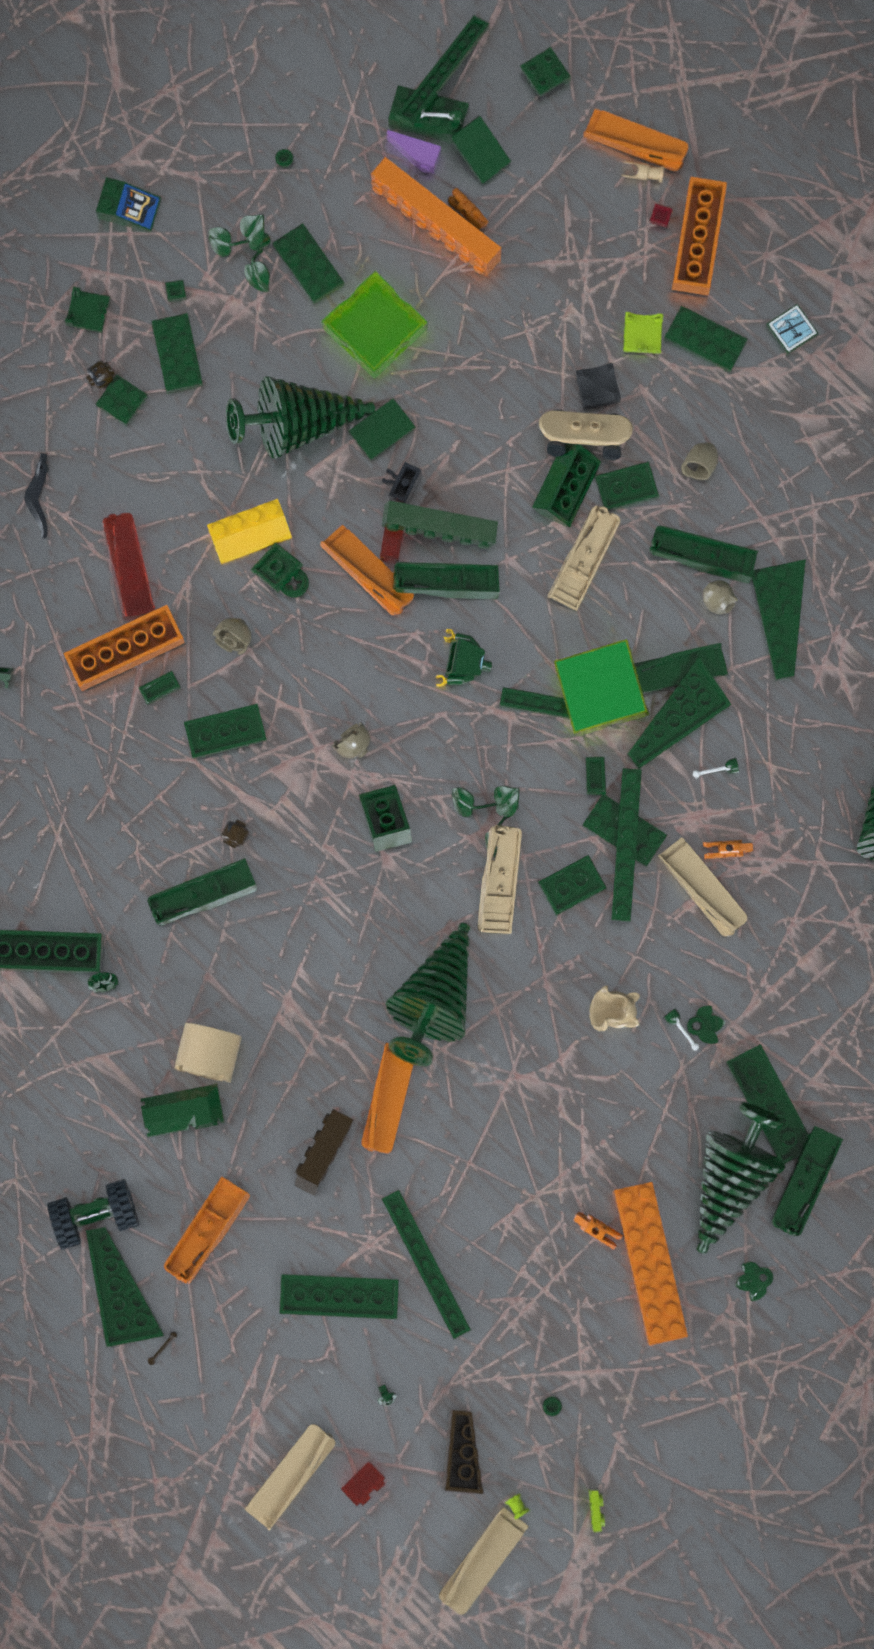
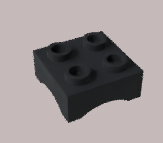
(598, 386)

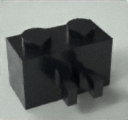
(404, 483)

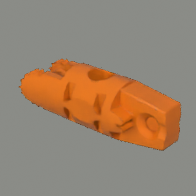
(467, 209)
(736, 846)
(588, 1225)

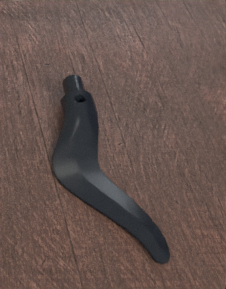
(33, 492)

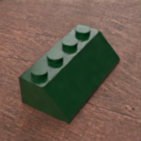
(566, 484)

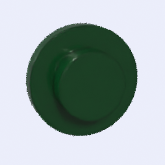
(284, 158)
(552, 1406)

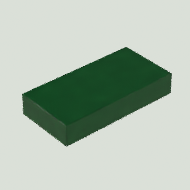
(159, 687)
(595, 775)

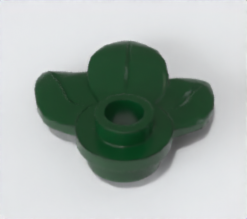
(708, 1025)
(751, 1280)

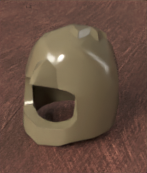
(705, 456)
(718, 596)

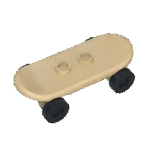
(585, 429)

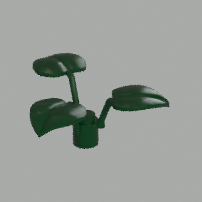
(253, 228)
(505, 801)

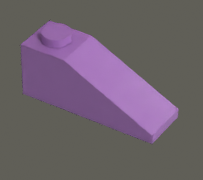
(418, 152)

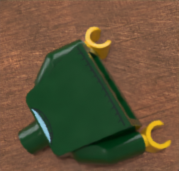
(464, 660)

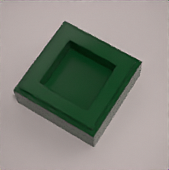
(175, 290)

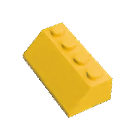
(249, 531)

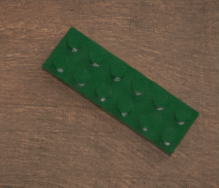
(764, 1089)
(339, 1296)

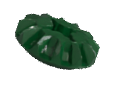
(301, 588)
(107, 980)

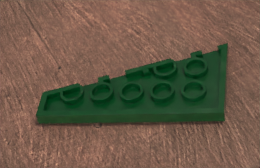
(779, 603)
(686, 709)
(121, 1304)

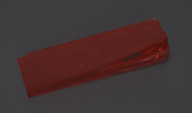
(127, 565)

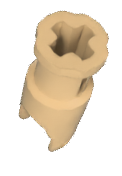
(646, 171)

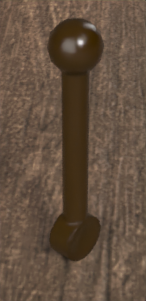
(151, 1361)

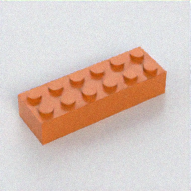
(699, 236)
(124, 648)

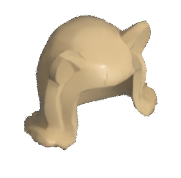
(613, 1009)

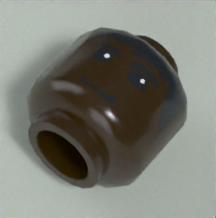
(100, 374)
(235, 833)

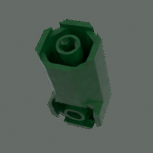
(181, 1109)

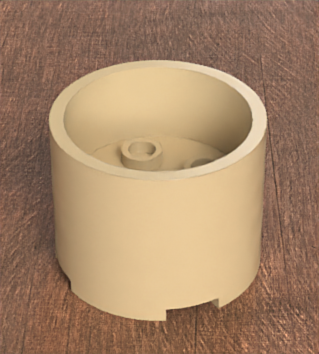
(207, 1052)

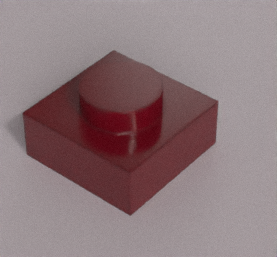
(661, 215)

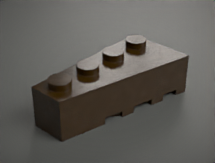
(323, 1151)
(461, 1455)

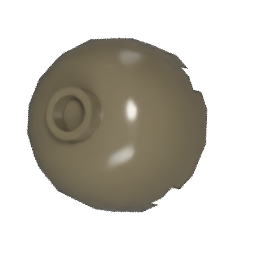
(233, 634)
(353, 742)

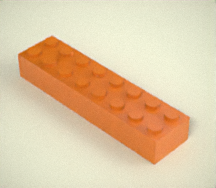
(436, 217)
(650, 1263)

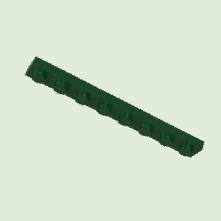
(442, 71)
(626, 845)
(426, 1264)

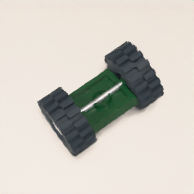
(67, 1220)

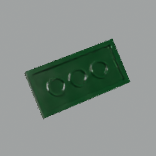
(308, 263)
(705, 339)
(177, 353)
(225, 731)
(604, 823)

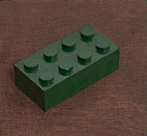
(429, 126)

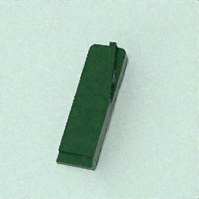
(705, 554)
(448, 580)
(672, 668)
(203, 892)
(806, 1181)

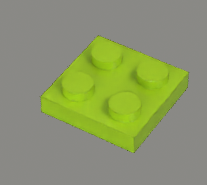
(597, 1518)

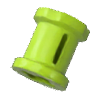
(517, 1506)

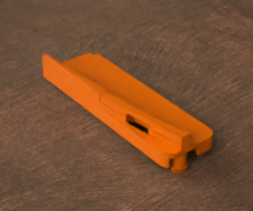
(636, 140)
(366, 569)
(387, 1103)
(206, 1230)

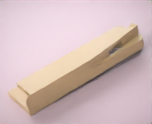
(584, 558)
(499, 880)
(703, 887)
(291, 1475)
(482, 1561)

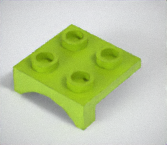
(642, 333)

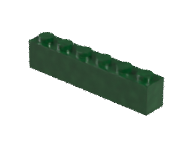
(439, 524)

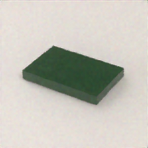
(480, 149)
(382, 429)
(627, 486)
(572, 885)

